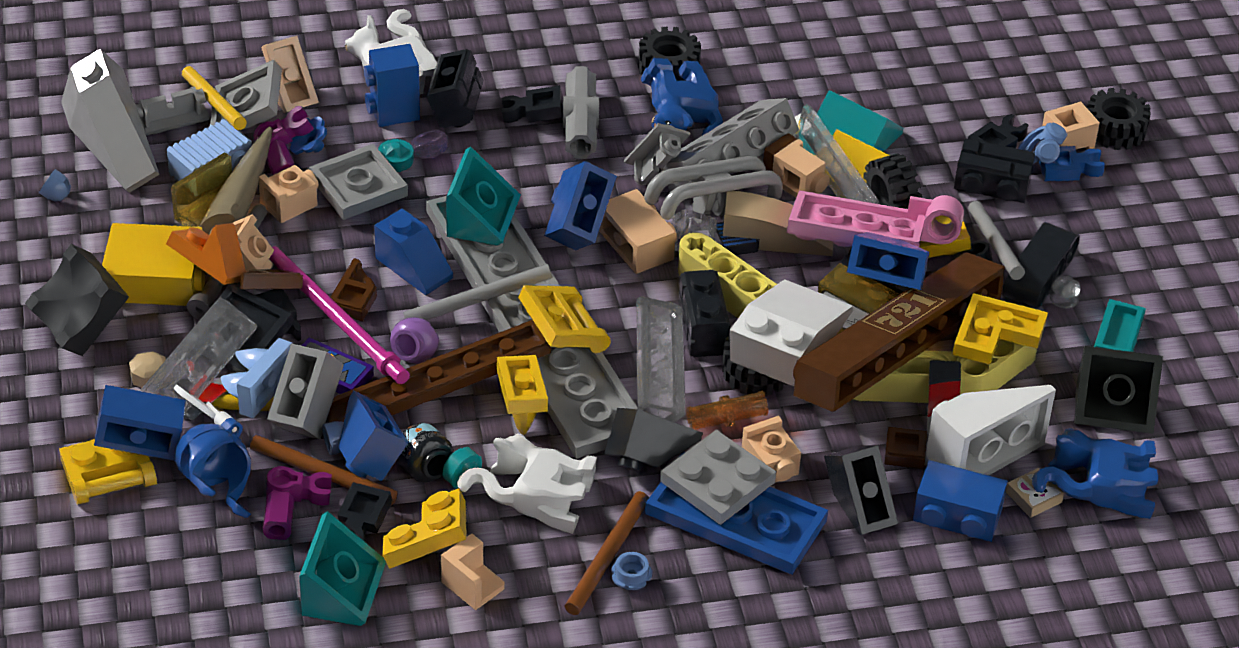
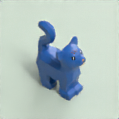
(682, 101)
(1115, 472)

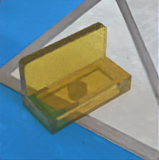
(196, 191)

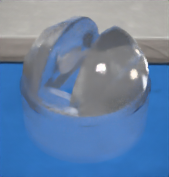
(1070, 292)

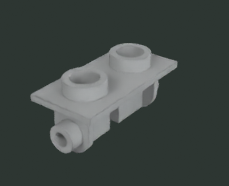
(185, 110)
(655, 151)

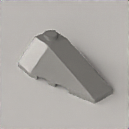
(107, 119)

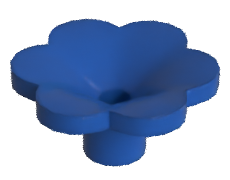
(312, 140)

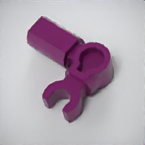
(283, 131)
(283, 489)

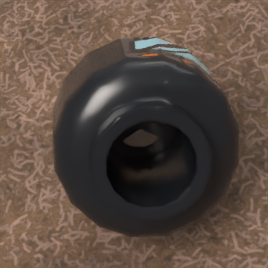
(425, 452)

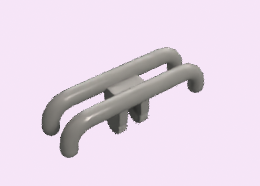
(712, 184)

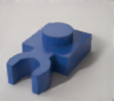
(1071, 164)

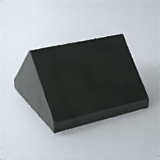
(1118, 389)

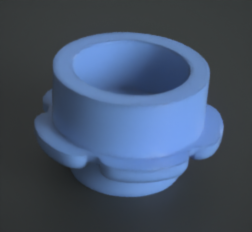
(631, 571)

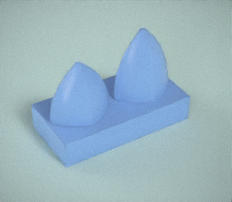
(260, 383)

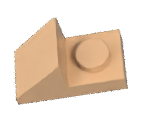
(295, 83)

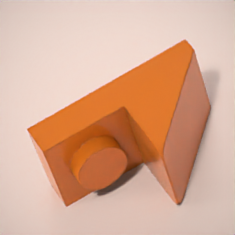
(214, 253)

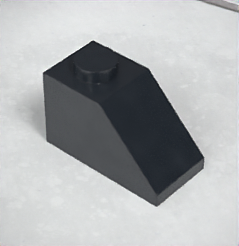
(647, 439)
(862, 487)

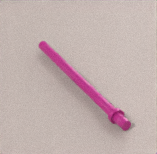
(386, 362)

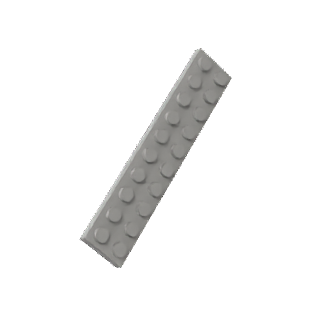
(578, 383)

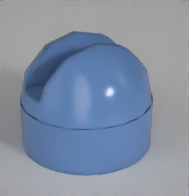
(56, 187)
(332, 434)

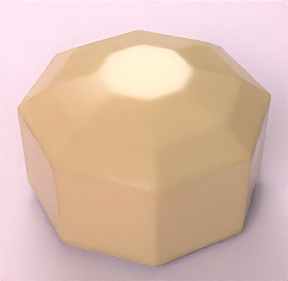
(144, 366)

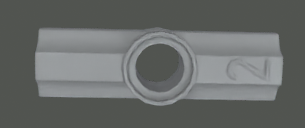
(580, 112)

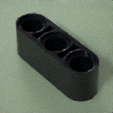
(1043, 261)

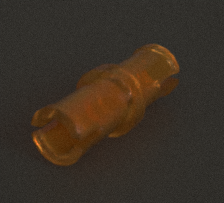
(727, 410)

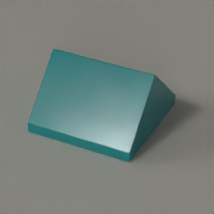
(858, 122)
(479, 202)
(339, 574)

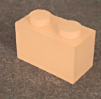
(638, 232)

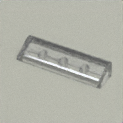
(844, 177)
(202, 352)
(660, 358)

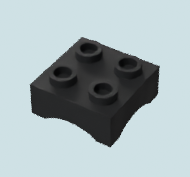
(77, 300)

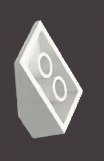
(784, 328)
(989, 427)

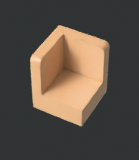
(467, 575)

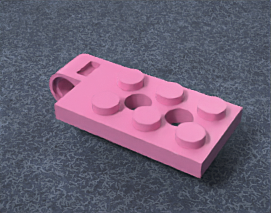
(840, 219)

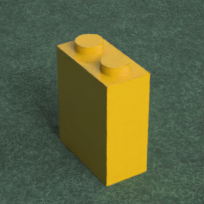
(150, 268)

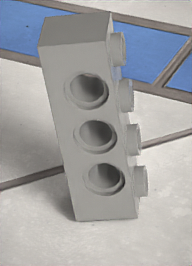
(739, 136)

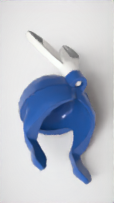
(214, 454)

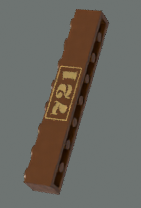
(894, 333)

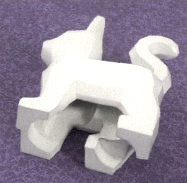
(368, 39)
(546, 482)

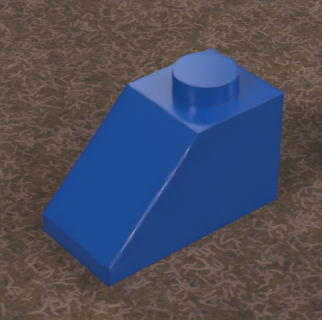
(411, 252)
(888, 260)
(370, 438)

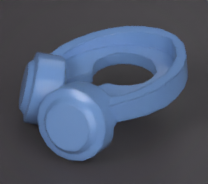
(1048, 149)

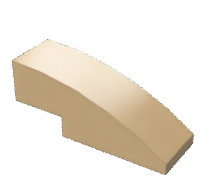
(767, 219)

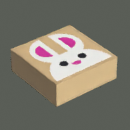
(1028, 499)

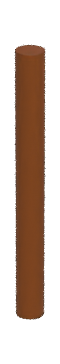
(311, 464)
(606, 553)

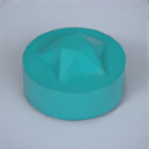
(398, 153)
(460, 462)

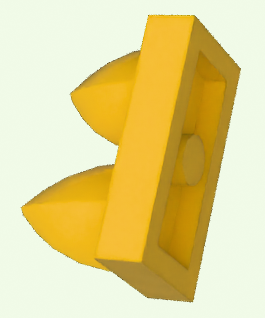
(522, 389)

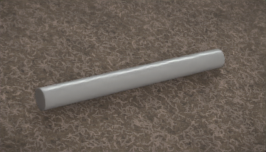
(996, 240)
(480, 293)

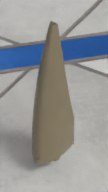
(240, 187)

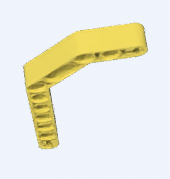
(908, 383)

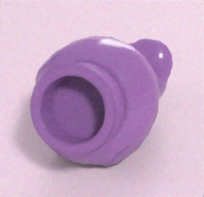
(414, 340)

